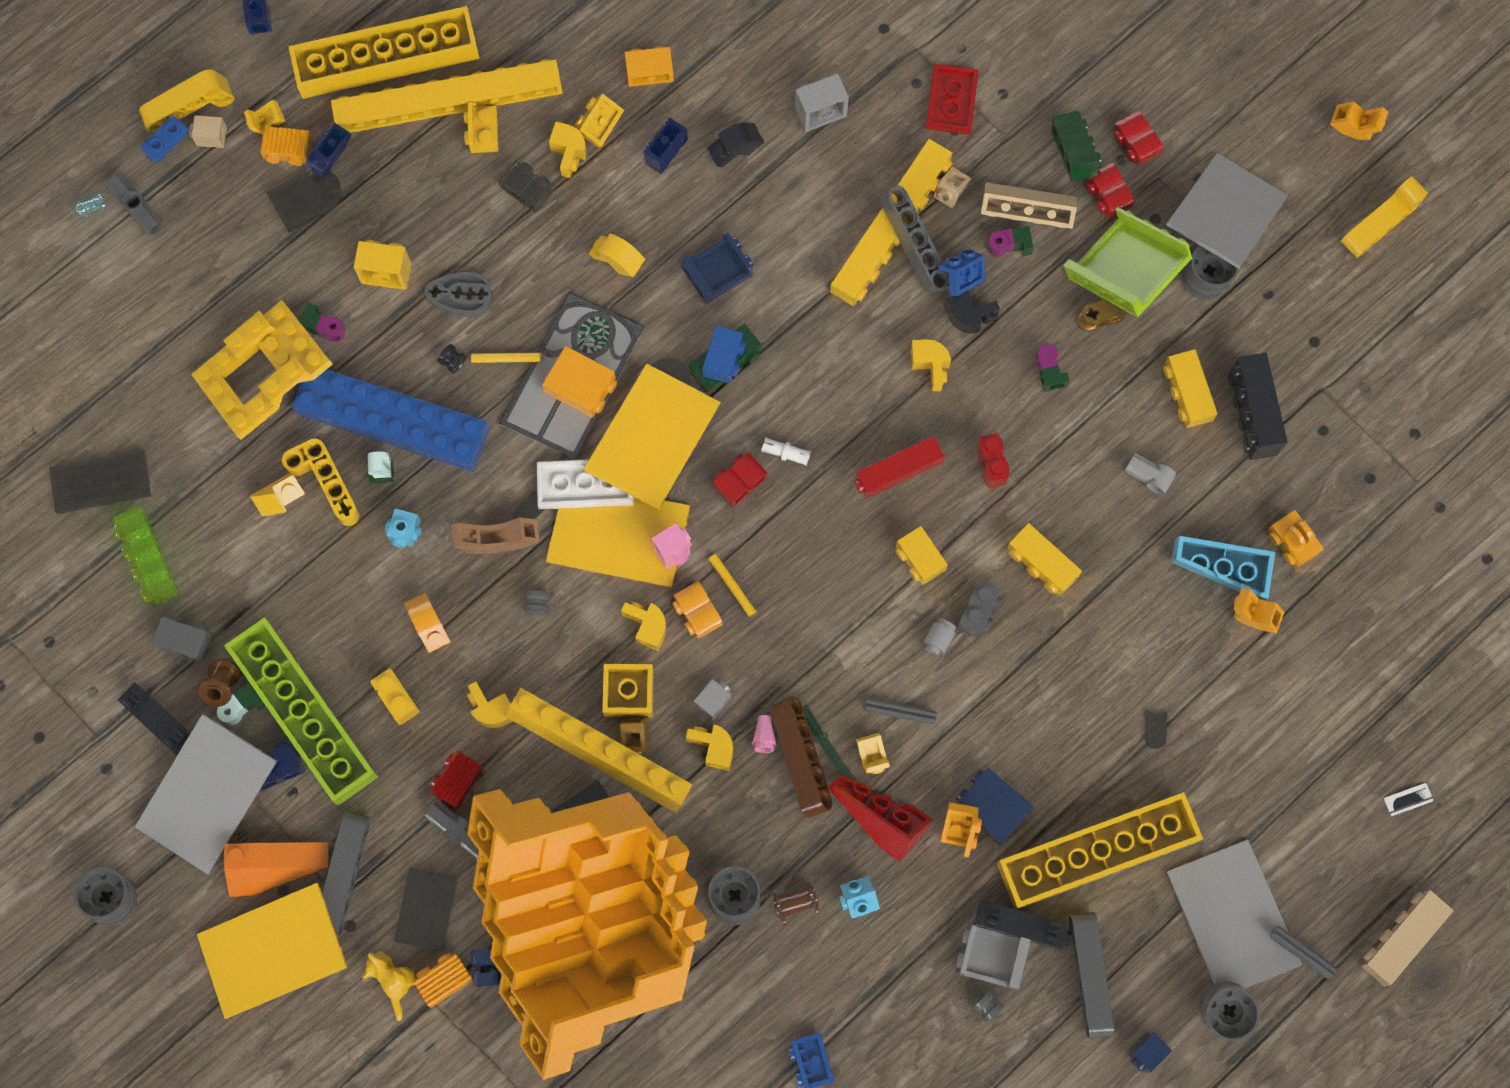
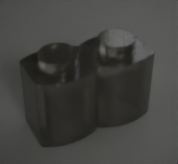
(525, 185)

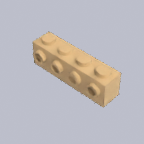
(1029, 205)
(1407, 937)

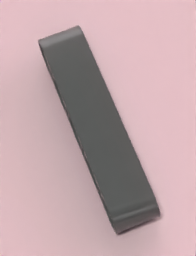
(904, 233)
(344, 867)
(1091, 975)

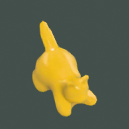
(393, 980)

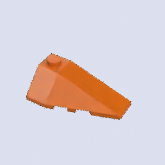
(263, 866)

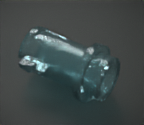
(88, 206)

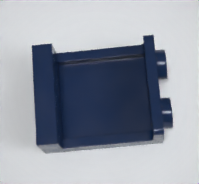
(718, 268)
(998, 804)

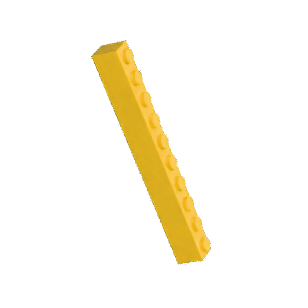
(447, 96)

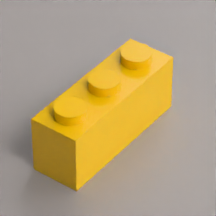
(1190, 389)
(1043, 560)

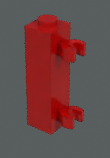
(899, 467)

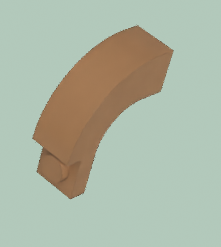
(495, 538)

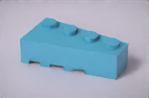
(1226, 564)

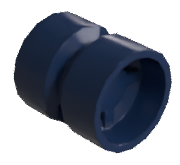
(479, 959)

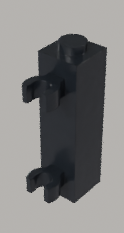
(155, 717)
(1022, 924)

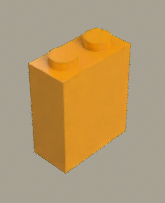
(579, 382)

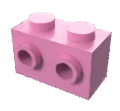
(672, 546)

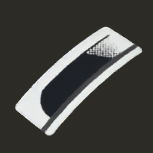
(1408, 799)

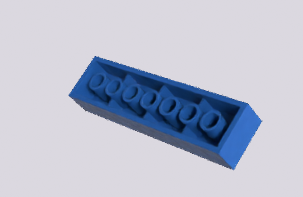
(393, 418)

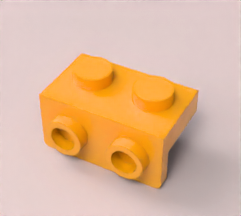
(960, 826)

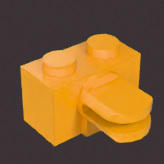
(1294, 539)

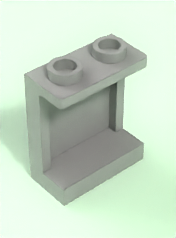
(993, 957)

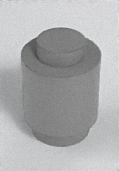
(939, 637)

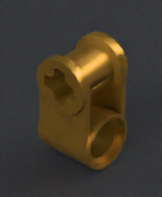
(1102, 312)

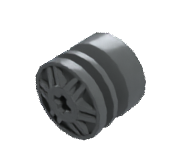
(1200, 283)
(734, 881)
(92, 895)
(1244, 1011)

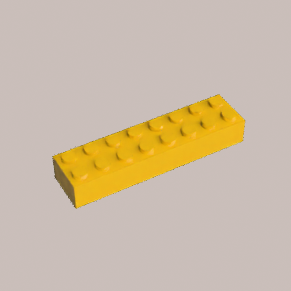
(383, 52)
(1099, 851)

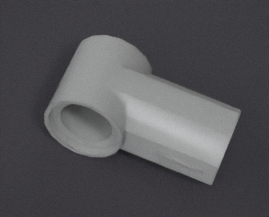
(1157, 477)

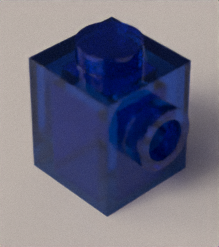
(257, 16)

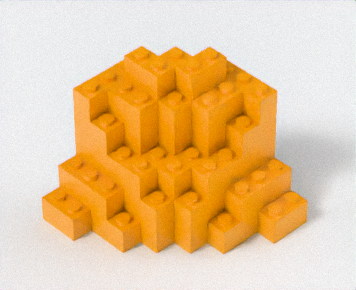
(582, 917)

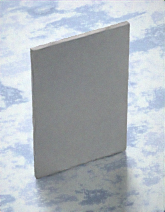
(1227, 210)
(205, 794)
(1232, 916)

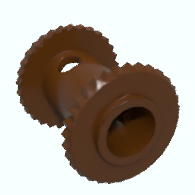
(216, 689)
(795, 902)

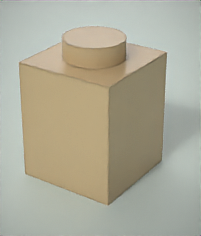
(208, 131)

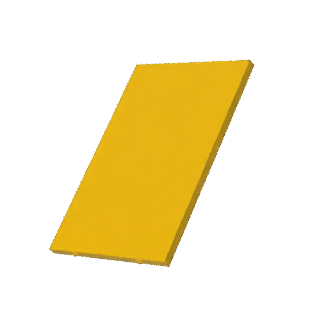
(652, 436)
(616, 540)
(271, 951)

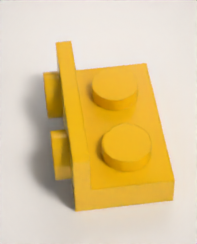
(598, 119)
(482, 128)

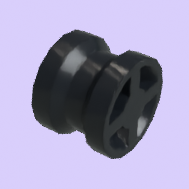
(452, 358)

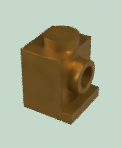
(635, 725)

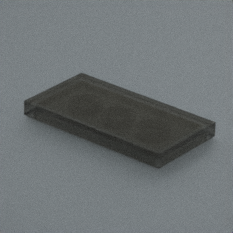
(100, 481)

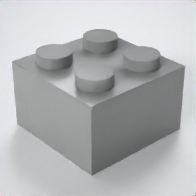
(821, 102)

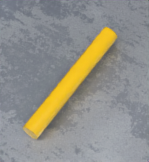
(505, 357)
(732, 585)

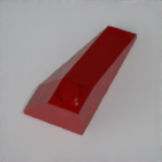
(889, 824)

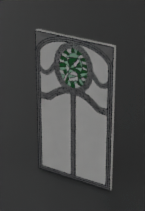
(591, 332)

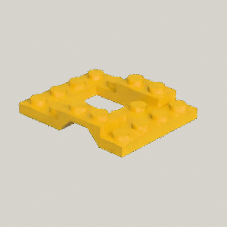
(286, 347)

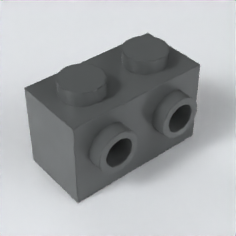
(976, 615)
(182, 639)

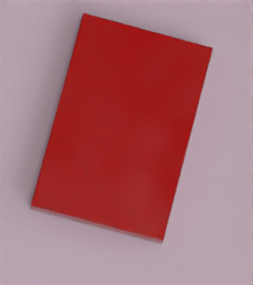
(952, 99)

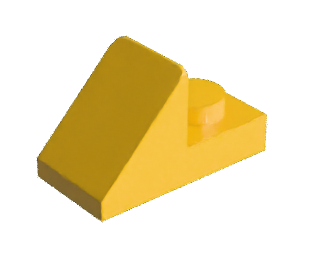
(276, 495)

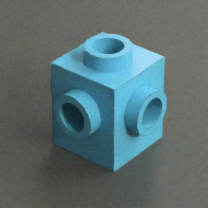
(403, 528)
(859, 897)

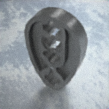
(464, 281)

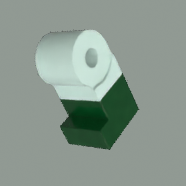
(380, 467)
(240, 703)

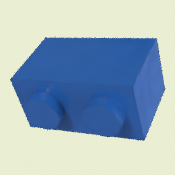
(723, 354)

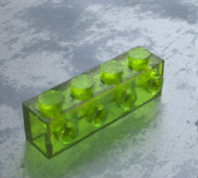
(145, 556)

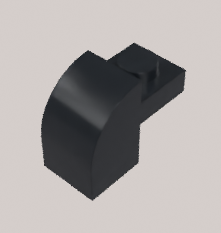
(735, 140)
(967, 317)

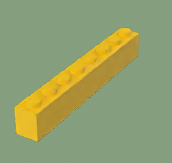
(880, 237)
(598, 750)

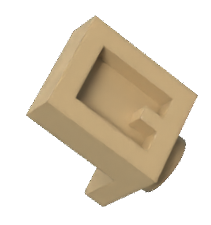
(951, 187)

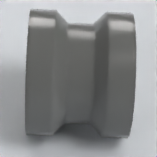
(536, 602)
(988, 1006)

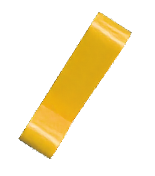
(186, 98)
(1385, 217)
(328, 483)

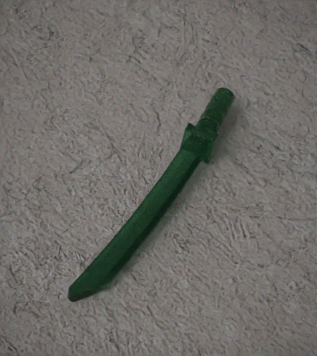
(822, 739)

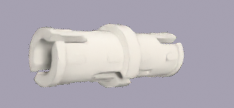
(786, 451)

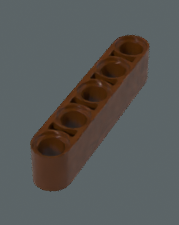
(801, 757)

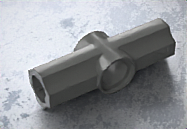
(127, 195)
(453, 826)

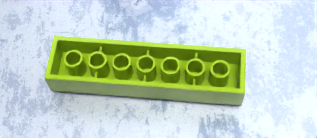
(301, 711)

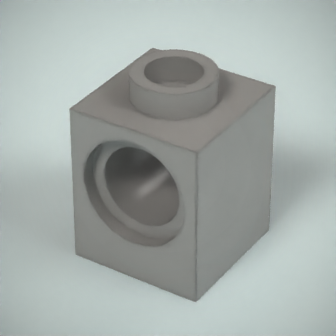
(713, 699)

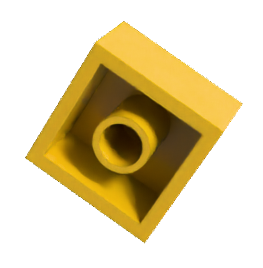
(382, 264)
(628, 690)

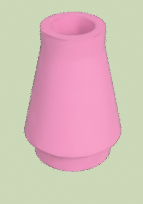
(764, 735)

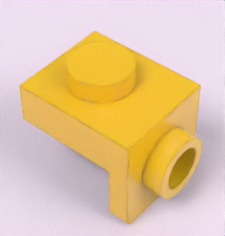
(267, 115)
(872, 753)

